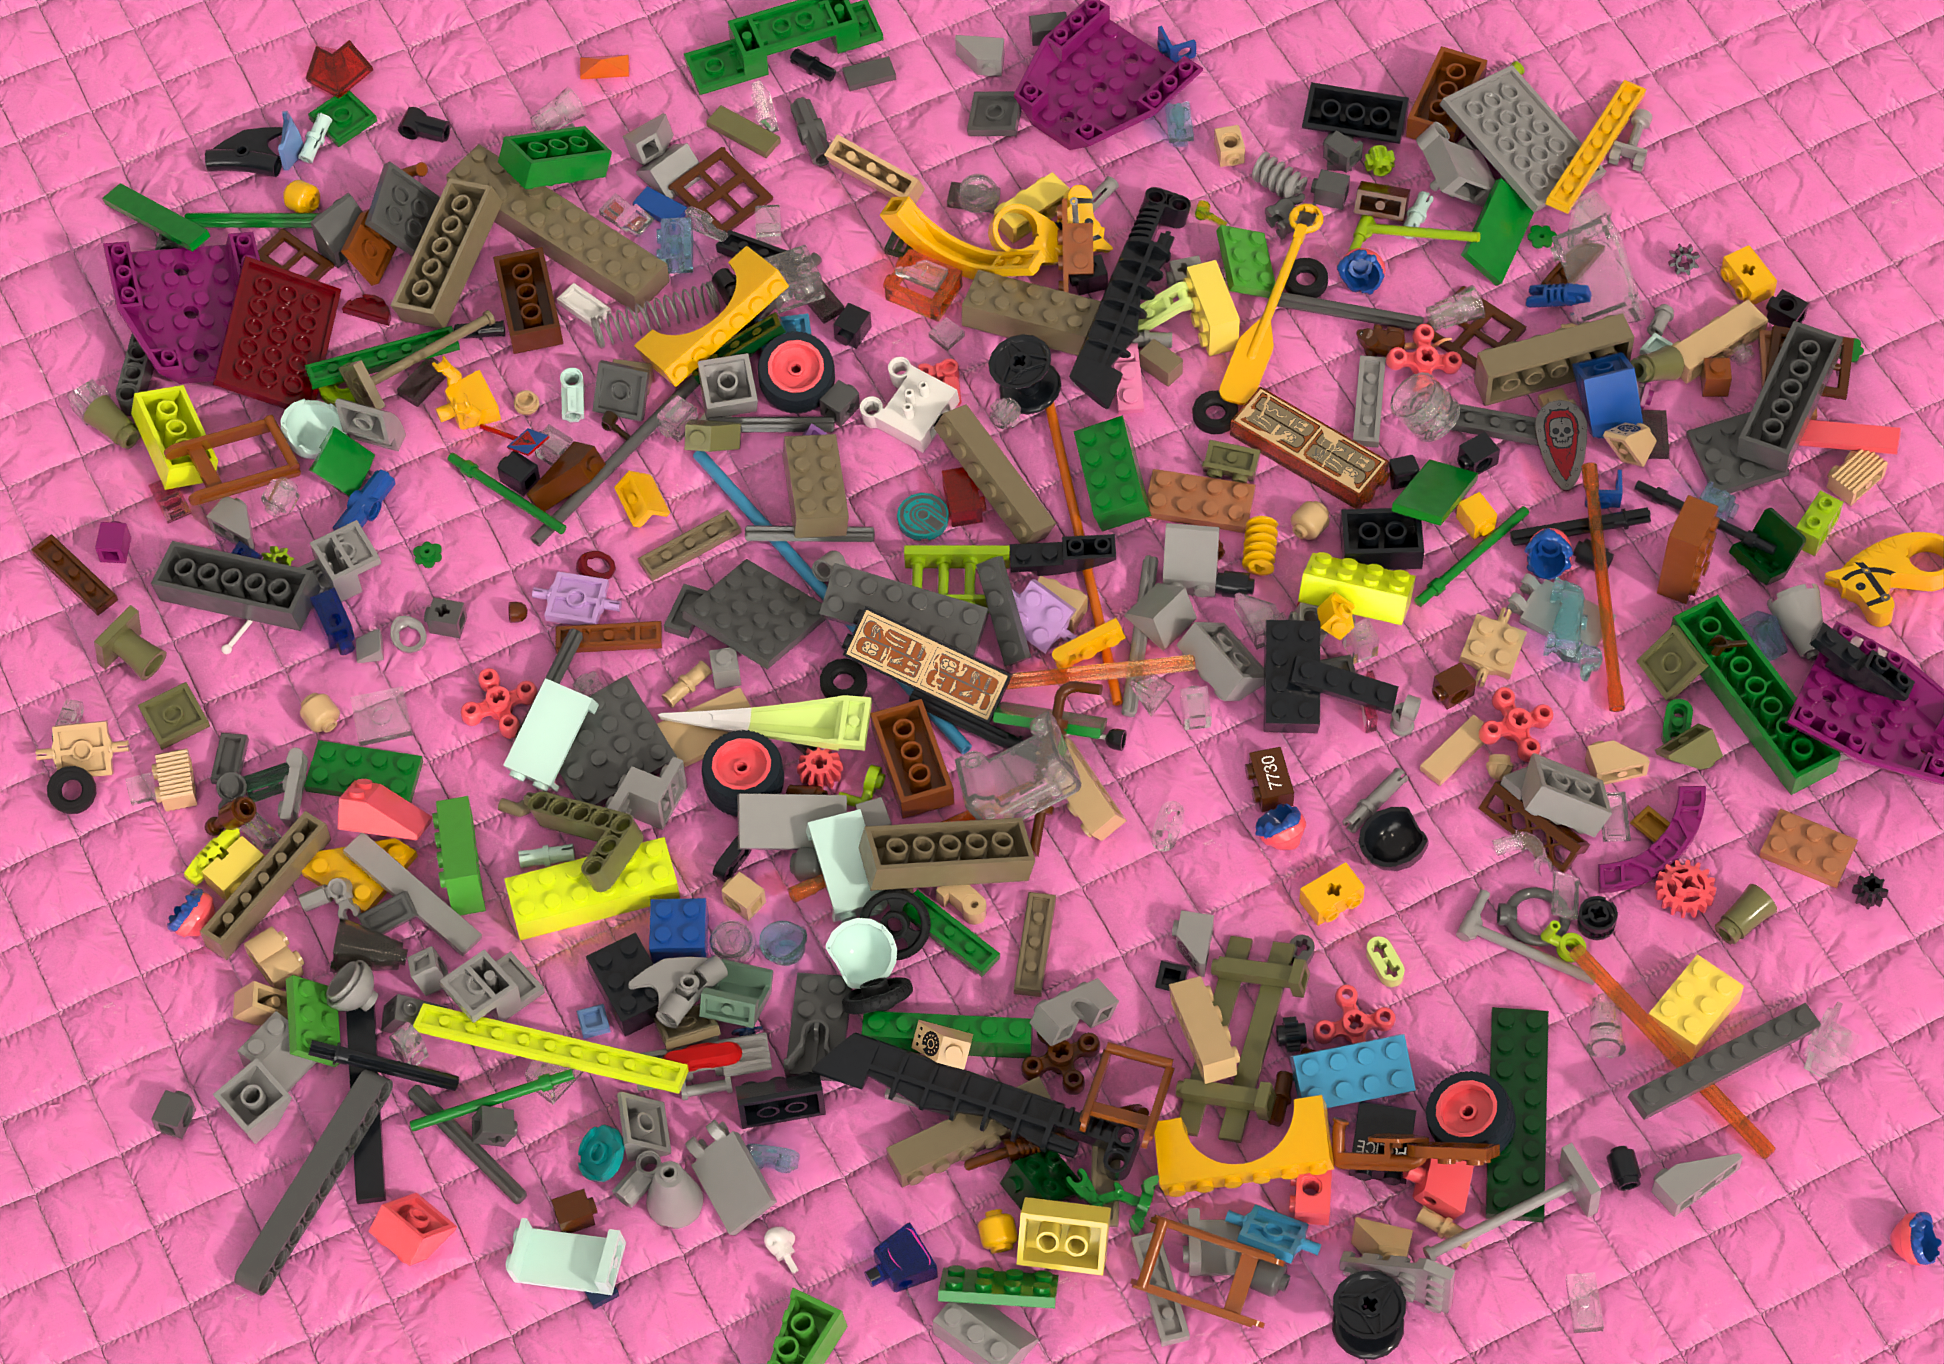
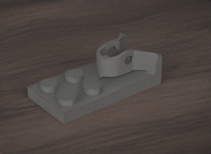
(816, 1021)

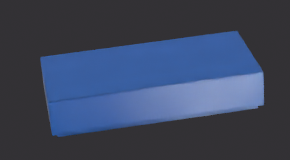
(659, 205)

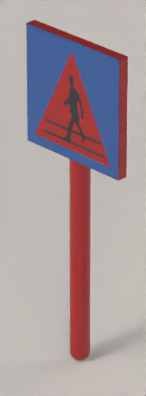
(524, 443)

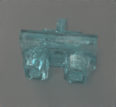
(1179, 124)

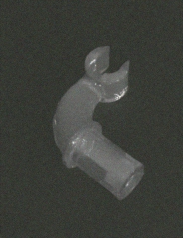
(1523, 841)

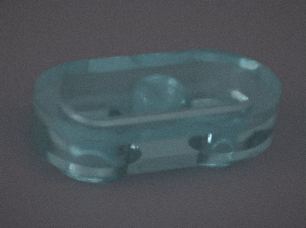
(778, 1158)

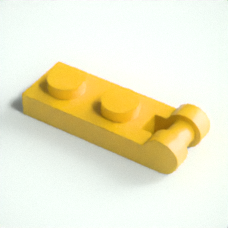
(1088, 644)

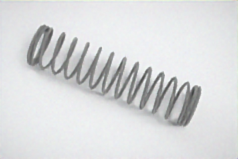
(596, 323)

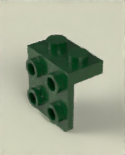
(1779, 532)
(1039, 1178)

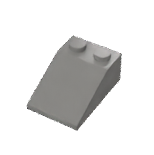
(1191, 558)

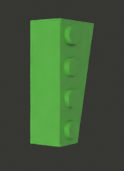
(458, 855)
(807, 1331)

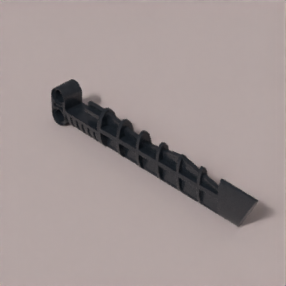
(1120, 310)
(964, 1092)

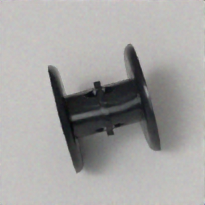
(1025, 372)
(1368, 1315)

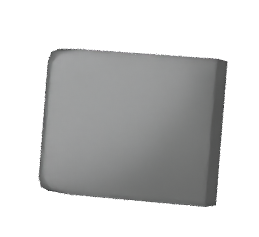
(370, 647)

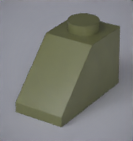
(712, 435)
(1693, 748)

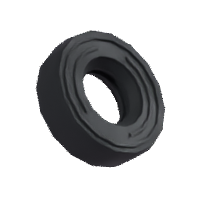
(1311, 266)
(1209, 425)
(843, 666)
(59, 778)

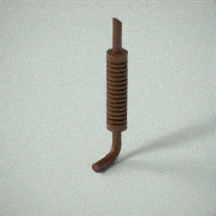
(1058, 708)
(1023, 1148)

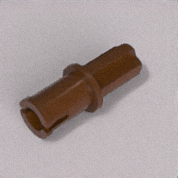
(1282, 1089)

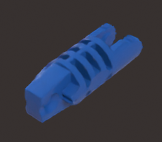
(1558, 295)

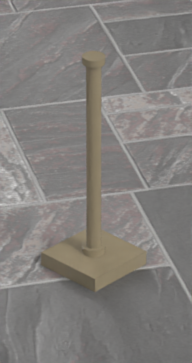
(363, 385)

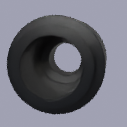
(1584, 554)
(1234, 582)
(1624, 1168)

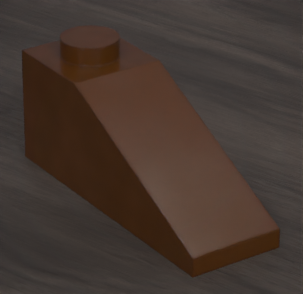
(567, 475)

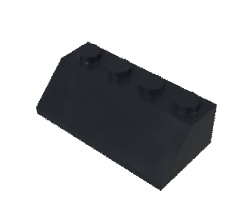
(1356, 113)

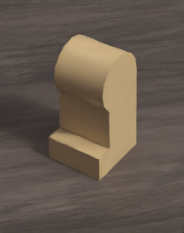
(965, 900)

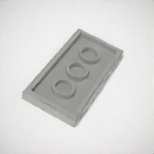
(782, 819)

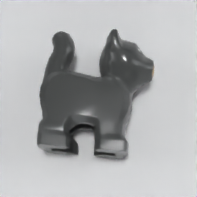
(1280, 214)

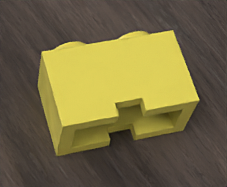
(228, 874)

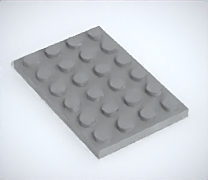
(1516, 133)

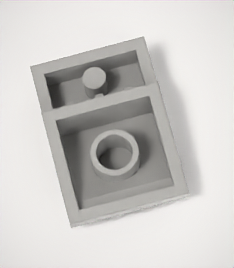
(370, 424)

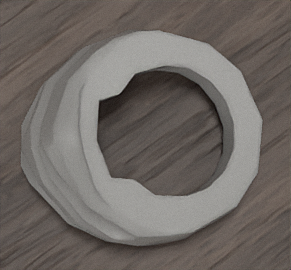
(403, 622)

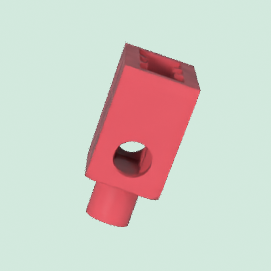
(1442, 1186)

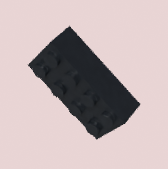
(1286, 705)

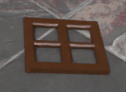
(741, 175)
(303, 250)
(1473, 329)
(1844, 367)

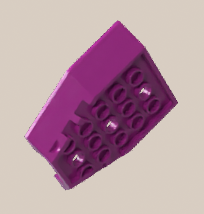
(1090, 54)
(156, 298)
(1847, 719)

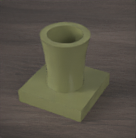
(124, 641)

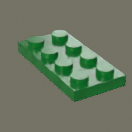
(338, 765)
(998, 1287)

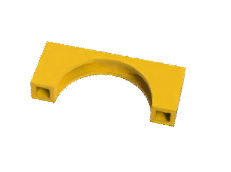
(755, 289)
(1301, 1151)

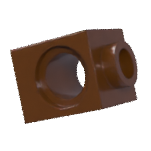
(1453, 686)

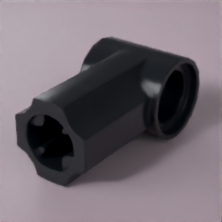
(417, 123)

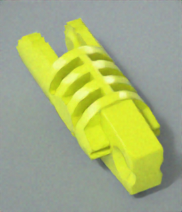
(214, 849)

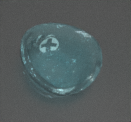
(783, 942)

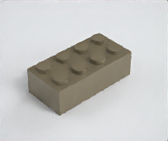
(815, 486)

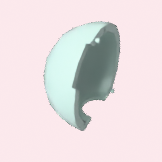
(307, 425)
(862, 951)

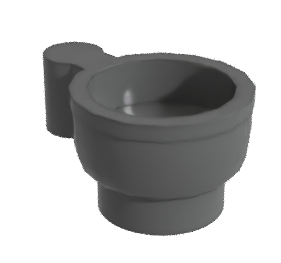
(230, 787)

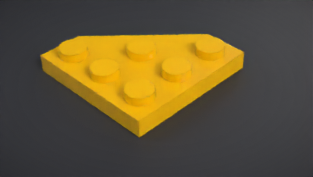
(366, 891)

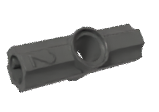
(810, 130)

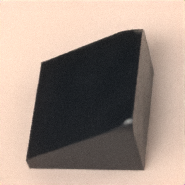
(1402, 471)
(1170, 973)

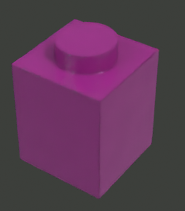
(113, 542)

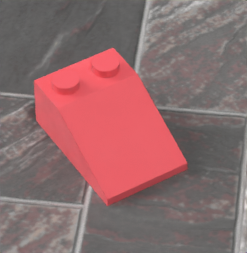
(379, 811)

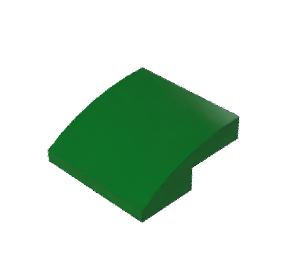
(342, 462)

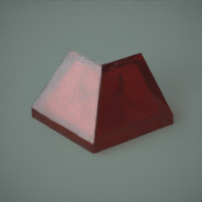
(337, 69)

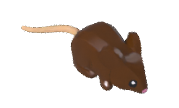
(1382, 341)

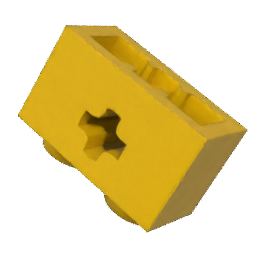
(1748, 275)
(1332, 894)

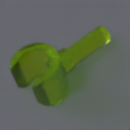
(1202, 213)

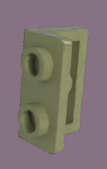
(1231, 461)

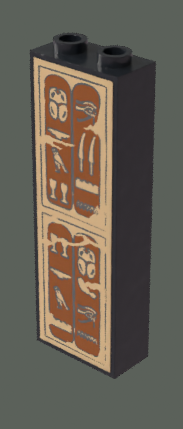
(926, 664)

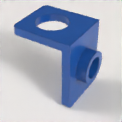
(1166, 48)
(1611, 498)

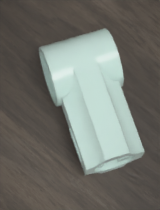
(572, 395)

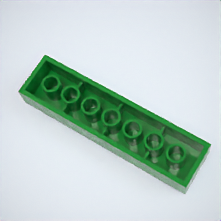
(1755, 697)

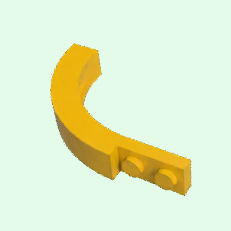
(930, 240)

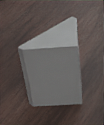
(668, 168)
(1163, 614)
(643, 1125)

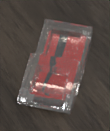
(623, 215)

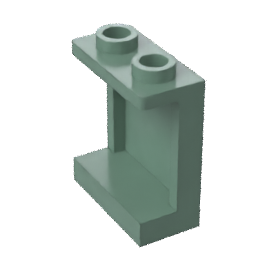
(739, 995)

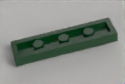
(750, 339)

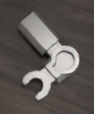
(337, 888)

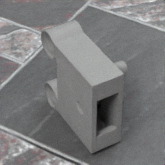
(1457, 167)

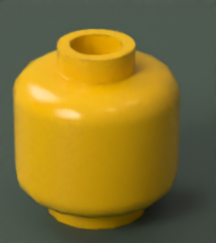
(301, 197)
(997, 1231)

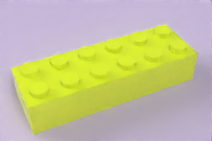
(563, 897)

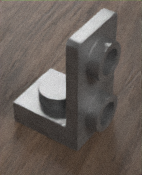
(401, 1010)

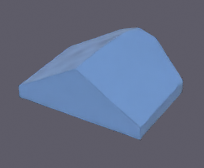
(291, 142)

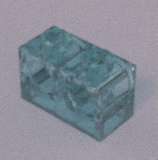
(676, 244)

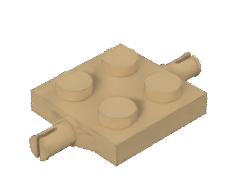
(1492, 646)
(83, 746)

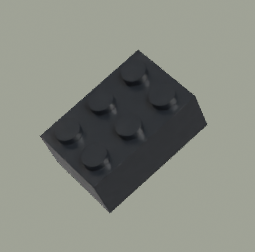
(1382, 538)
(612, 971)

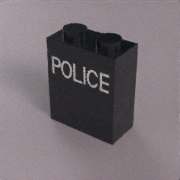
(1376, 1120)

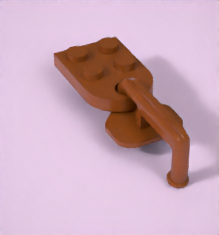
(368, 249)
(1417, 1151)

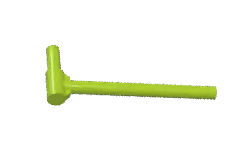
(1368, 226)

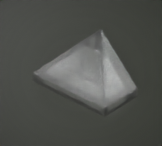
(1151, 691)

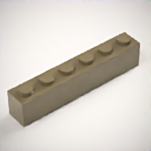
(994, 475)
(265, 885)
(948, 1143)

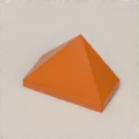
(604, 67)

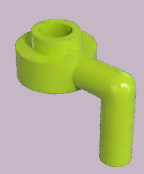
(873, 781)
(1570, 940)

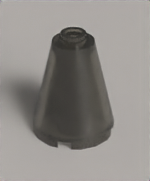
(358, 942)

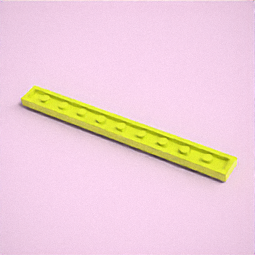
(552, 1048)

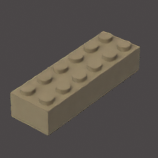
(446, 253)
(1020, 307)
(1548, 358)
(946, 853)

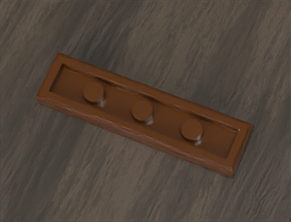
(74, 574)

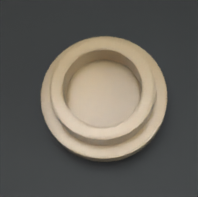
(526, 402)

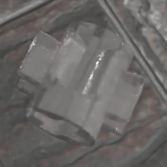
(1005, 413)

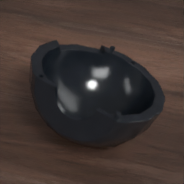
(1392, 839)

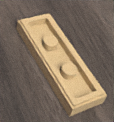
(1453, 751)

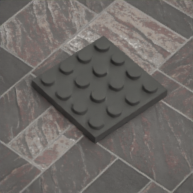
(755, 613)
(612, 742)

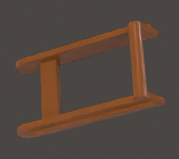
(214, 487)
(1123, 1116)
(1240, 1283)

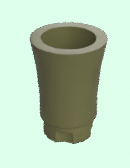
(1659, 365)
(112, 422)
(1745, 914)

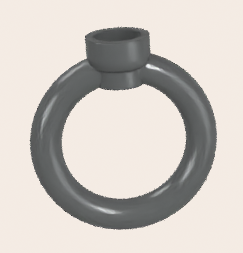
(1508, 915)

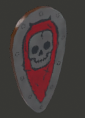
(1562, 441)

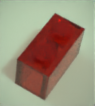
(962, 497)

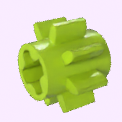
(1379, 160)
(279, 555)

